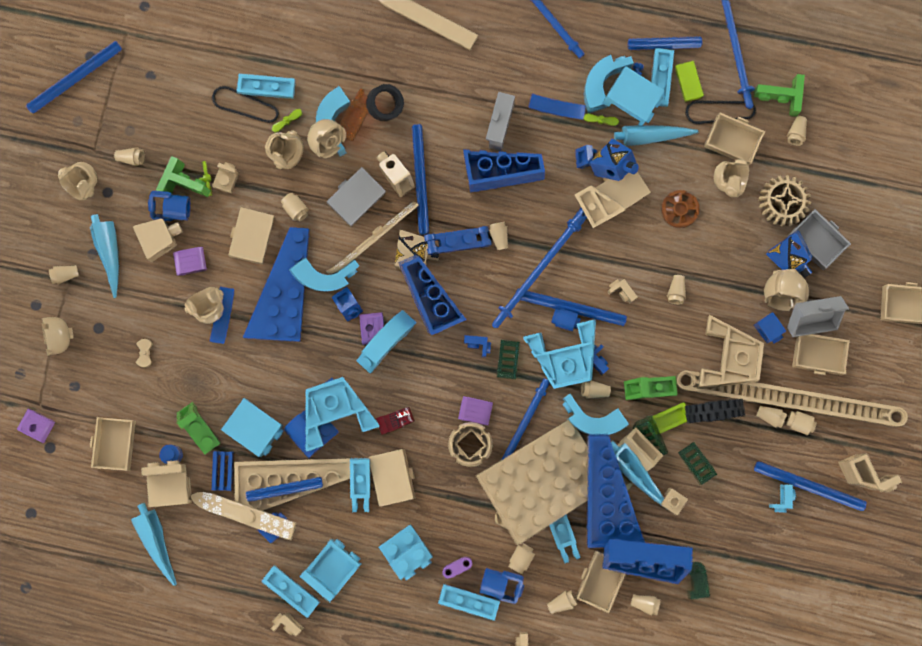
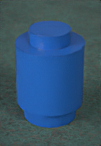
(565, 319)
(171, 453)

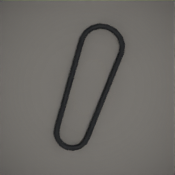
(716, 102)
(240, 113)

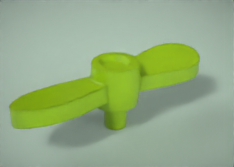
(287, 120)
(613, 121)
(206, 177)

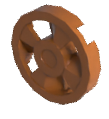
(680, 208)

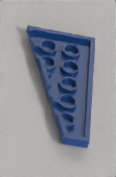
(281, 303)
(608, 501)

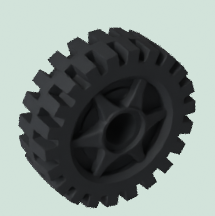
(715, 411)

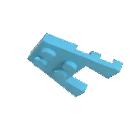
(567, 364)
(330, 403)

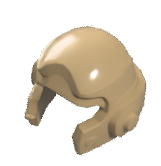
(284, 149)
(732, 177)
(78, 180)
(206, 305)

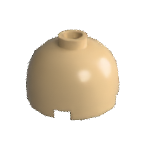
(325, 137)
(56, 335)

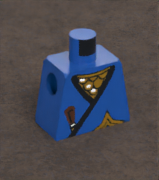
(614, 161)
(792, 254)

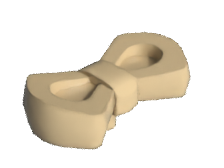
(144, 360)

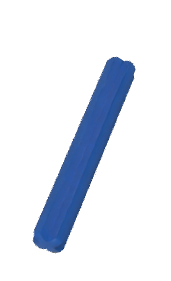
(664, 43)
(284, 489)

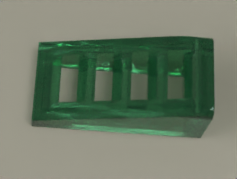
(505, 375)
(652, 427)
(701, 480)

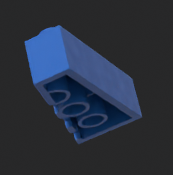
(501, 169)

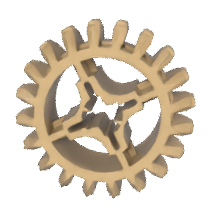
(782, 215)

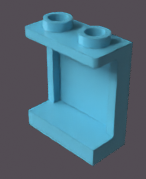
(634, 95)
(253, 428)
(331, 569)

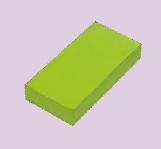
(689, 81)
(670, 418)

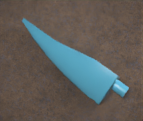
(650, 134)
(105, 242)
(635, 472)
(151, 534)

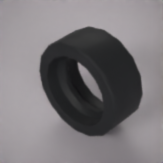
(398, 98)

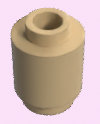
(294, 207)
(801, 422)
(521, 558)

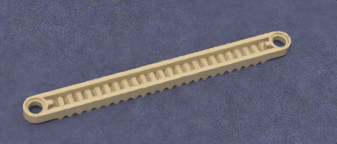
(800, 400)

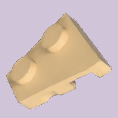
(597, 205)

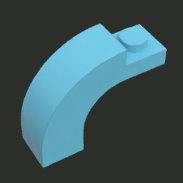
(593, 90)
(331, 106)
(314, 280)
(385, 340)
(607, 425)

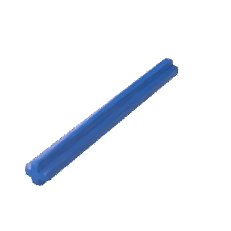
(73, 77)
(420, 179)
(582, 310)
(810, 486)

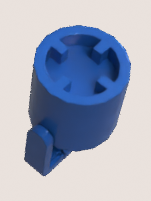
(174, 206)
(495, 583)

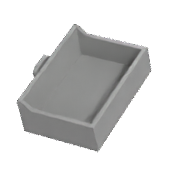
(500, 121)
(356, 197)
(822, 239)
(817, 316)

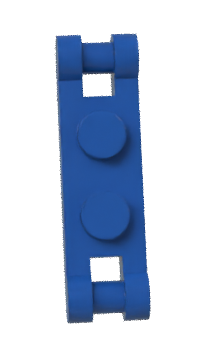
(457, 240)

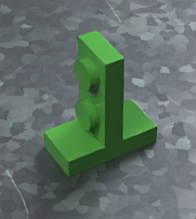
(784, 94)
(173, 176)
(650, 387)
(197, 428)

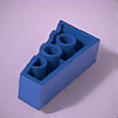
(430, 298)
(648, 560)

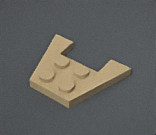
(740, 357)

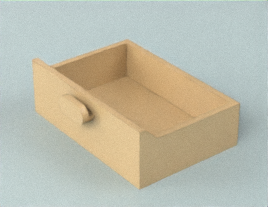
(734, 138)
(625, 191)
(251, 235)
(902, 303)
(821, 354)
(113, 444)
(392, 477)
(599, 584)

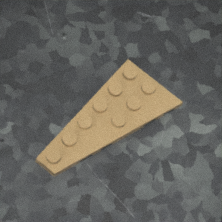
(265, 474)

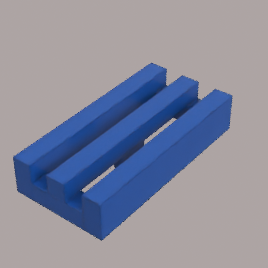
(222, 470)

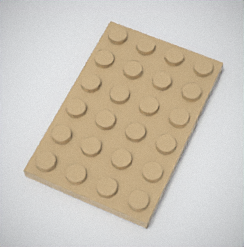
(539, 481)

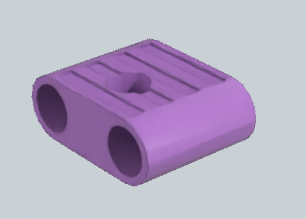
(189, 261)
(370, 326)
(475, 410)
(36, 425)
(457, 567)

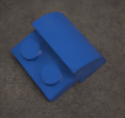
(297, 432)

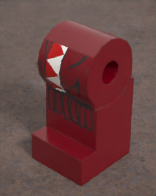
(395, 420)

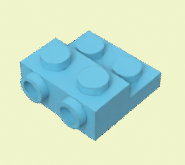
(406, 553)

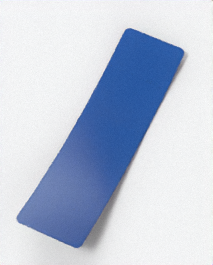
(557, 107)
(220, 327)

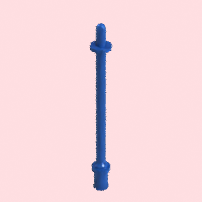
(746, 89)
(574, 225)

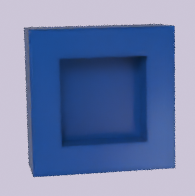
(584, 156)

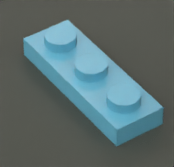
(662, 72)
(266, 86)
(290, 591)
(469, 602)

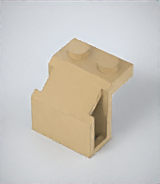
(642, 449)
(870, 478)
(167, 484)

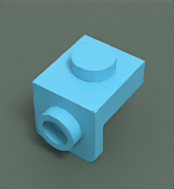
(787, 496)

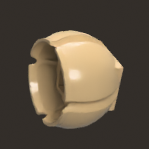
(785, 289)
(484, 437)

